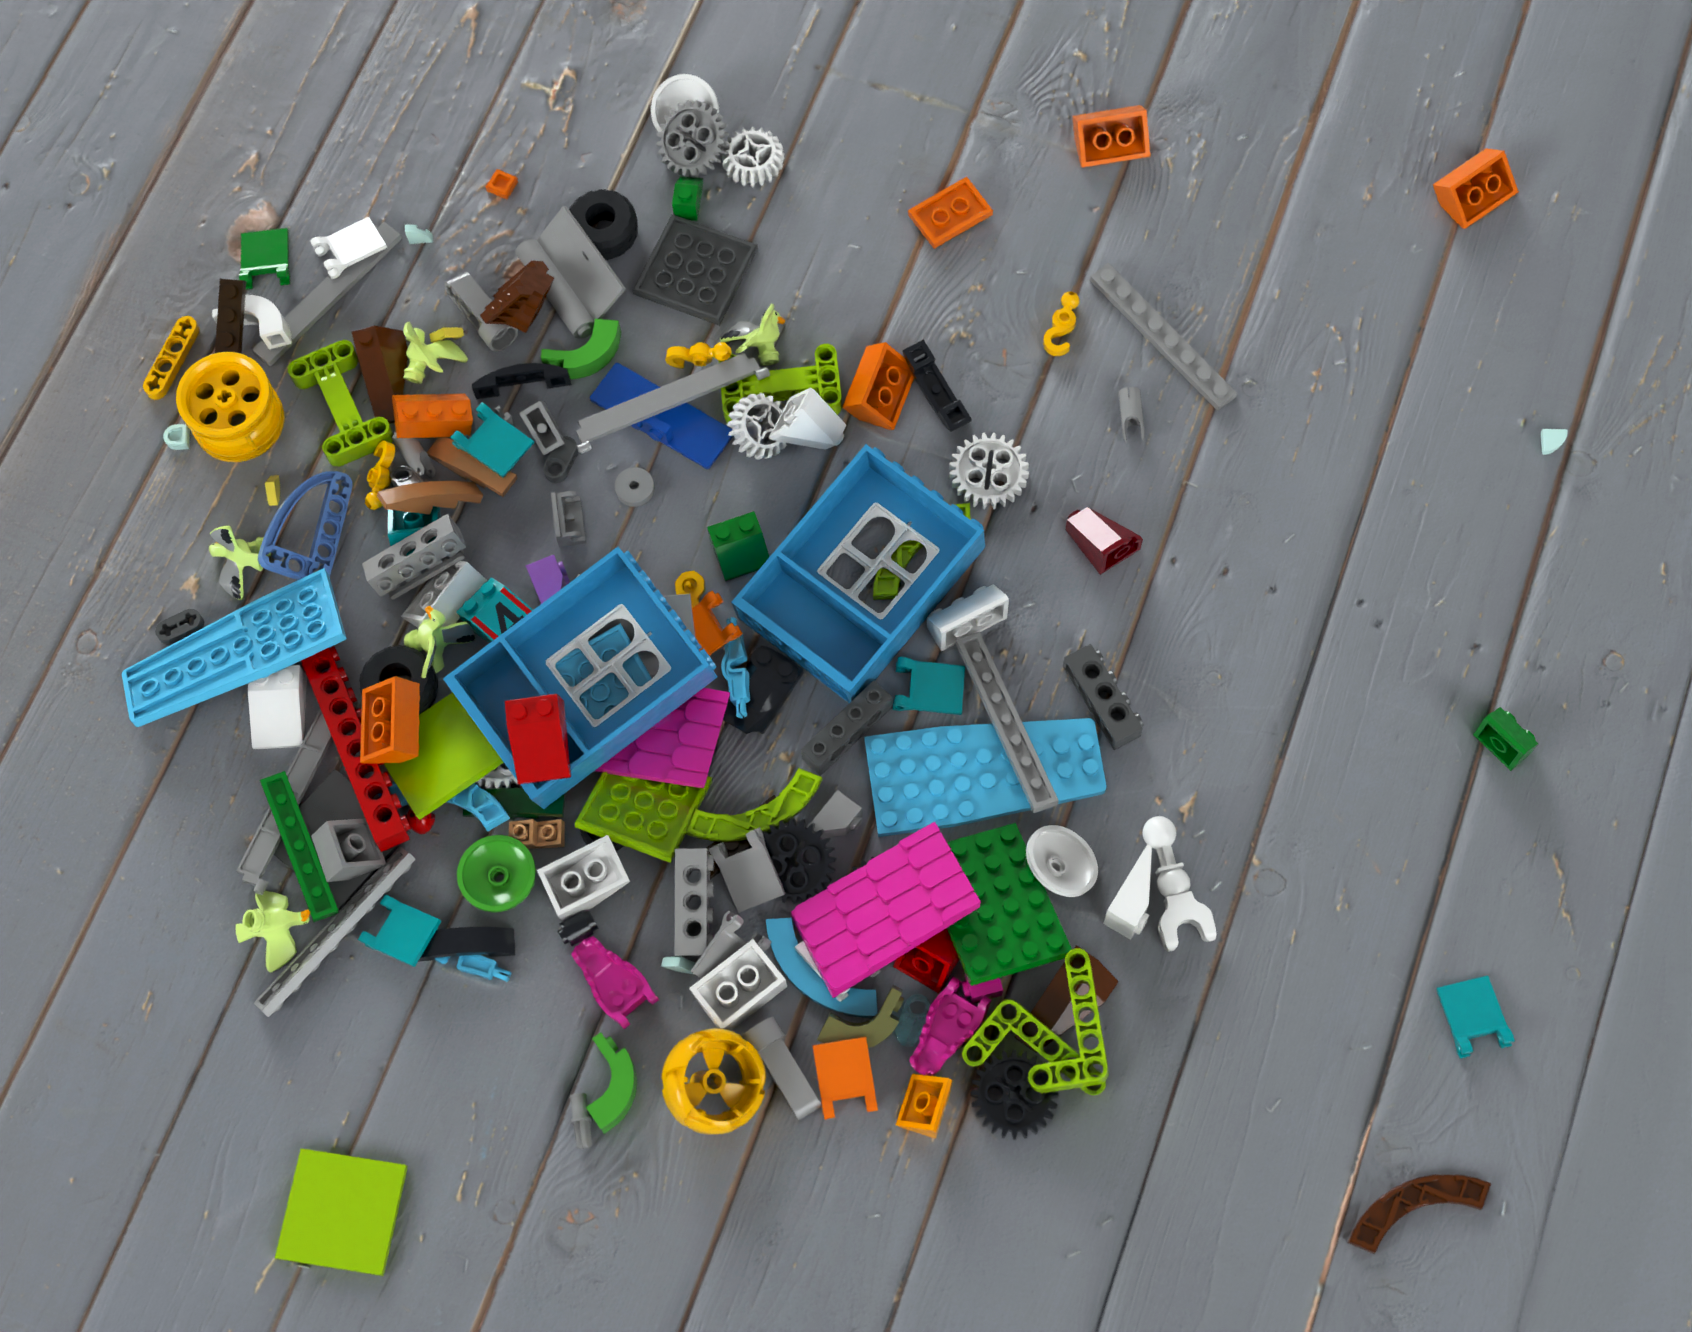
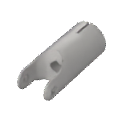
(1131, 409)
(414, 455)

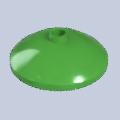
(487, 860)

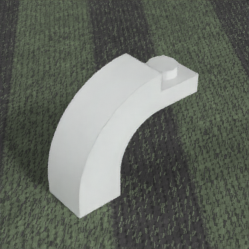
(266, 315)

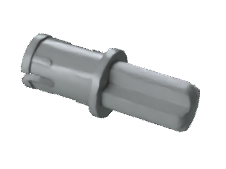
(581, 1120)

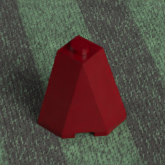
(1101, 539)

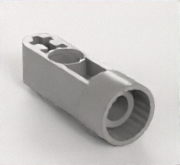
(471, 301)
(782, 1067)

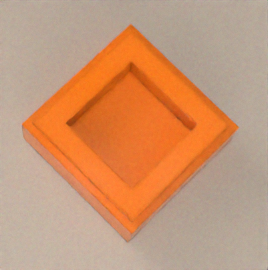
(501, 184)

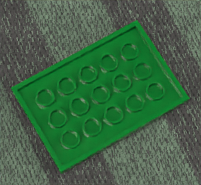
(1015, 918)

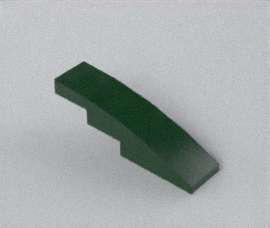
(518, 804)

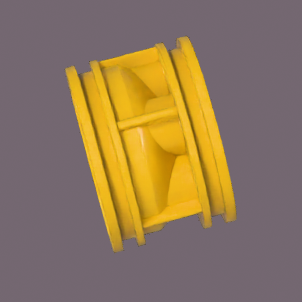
(218, 386)

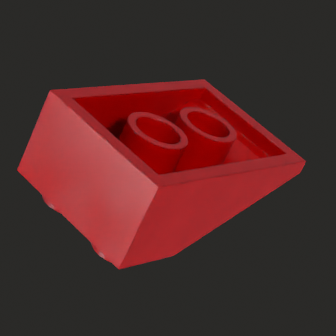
(538, 738)

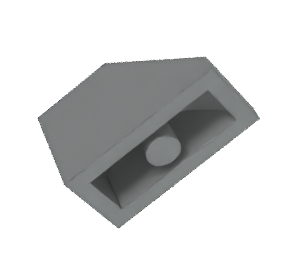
(542, 427)
(838, 816)

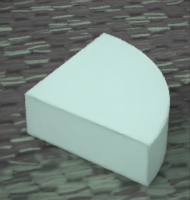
(417, 235)
(1552, 439)
(678, 964)

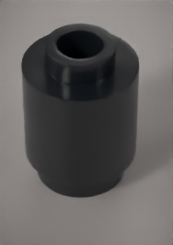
(577, 928)

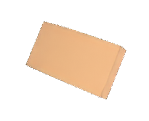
(538, 834)

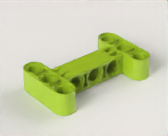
(789, 382)
(340, 402)

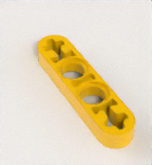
(167, 356)

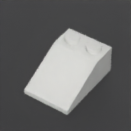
(278, 709)
(583, 878)
(1128, 910)

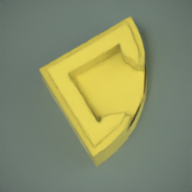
(446, 332)
(272, 488)

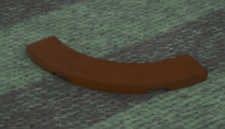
(1411, 1196)

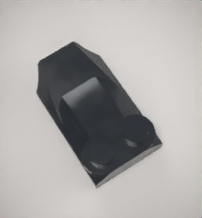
(770, 684)

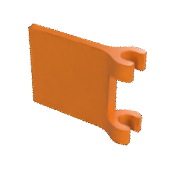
(707, 628)
(844, 1073)

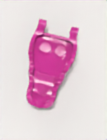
(614, 982)
(947, 1027)

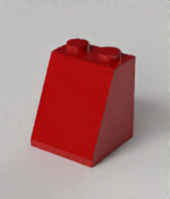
(930, 961)

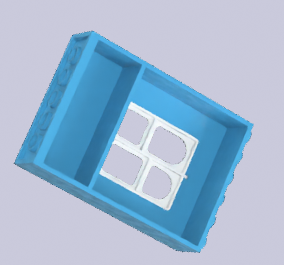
(828, 626)
(526, 655)

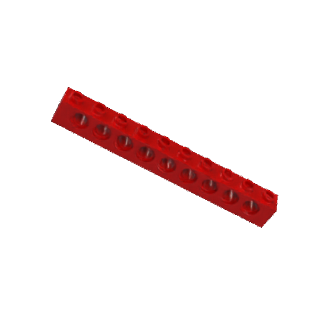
(386, 833)

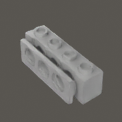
(426, 555)
(686, 862)

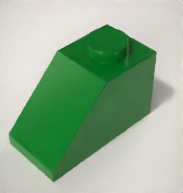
(687, 197)

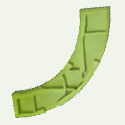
(886, 583)
(734, 827)

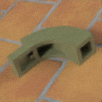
(874, 1029)

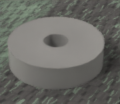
(638, 496)

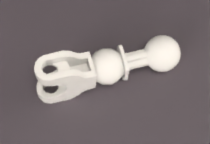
(1174, 886)

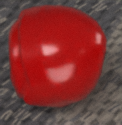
(420, 826)

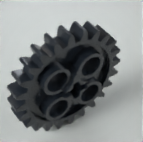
(814, 872)
(996, 1110)

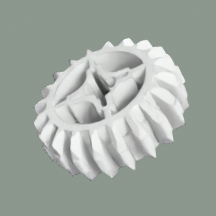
(763, 147)
(749, 432)

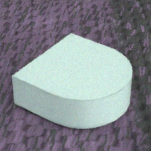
(177, 436)

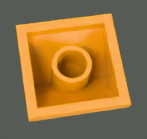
(924, 1104)

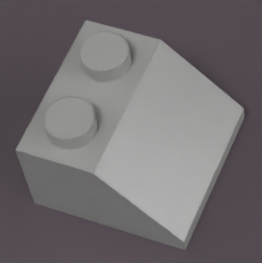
(347, 849)

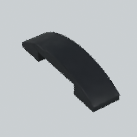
(518, 374)
(935, 387)
(470, 941)

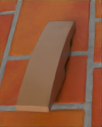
(468, 467)
(425, 495)

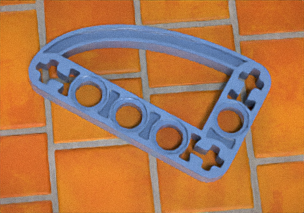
(308, 564)

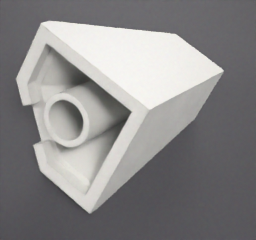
(808, 422)

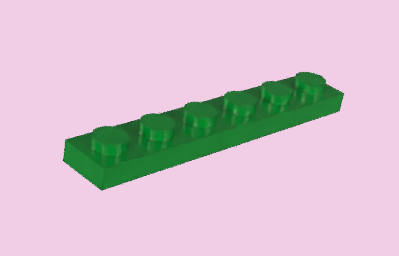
(299, 846)

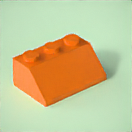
(1111, 135)
(1476, 187)
(879, 386)
(432, 415)
(390, 721)

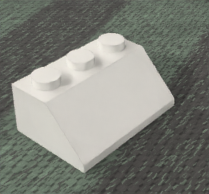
(445, 593)
(968, 616)
(738, 986)

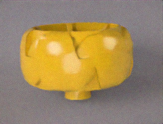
(742, 1098)

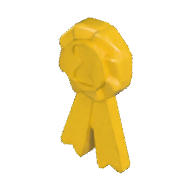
(691, 583)

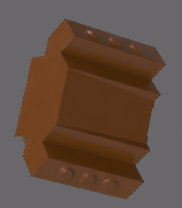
(520, 297)

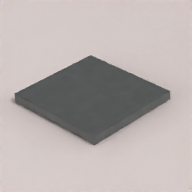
(695, 269)
(334, 801)

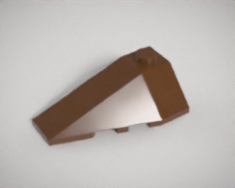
(382, 363)
(1055, 1004)

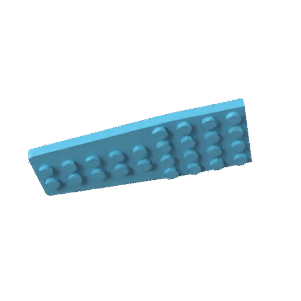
(236, 649)
(965, 774)

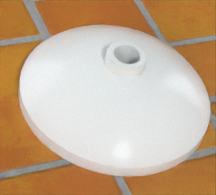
(679, 90)
(1061, 861)

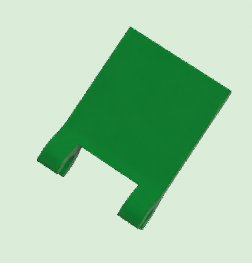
(265, 254)

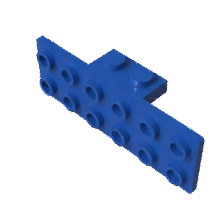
(680, 428)

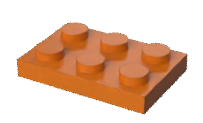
(950, 212)

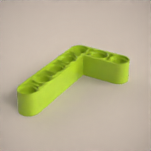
(1084, 1031)
(1036, 1041)

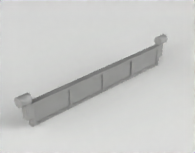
(666, 398)
(300, 776)

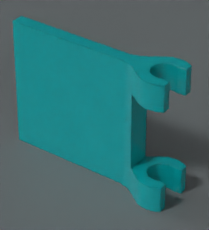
(494, 442)
(932, 687)
(403, 933)
(1473, 1013)

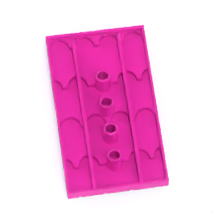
(677, 746)
(884, 909)

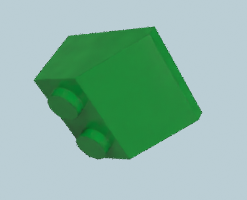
(738, 545)
(1505, 738)

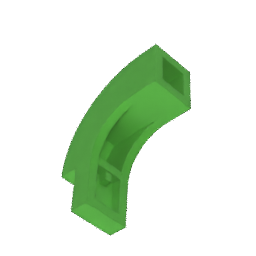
(591, 356)
(619, 1097)

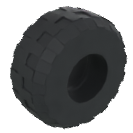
(608, 206)
(401, 661)

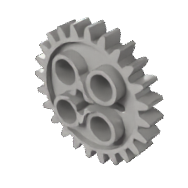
(679, 156)

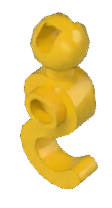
(1063, 323)
(698, 354)
(379, 476)

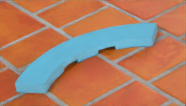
(474, 800)
(781, 933)

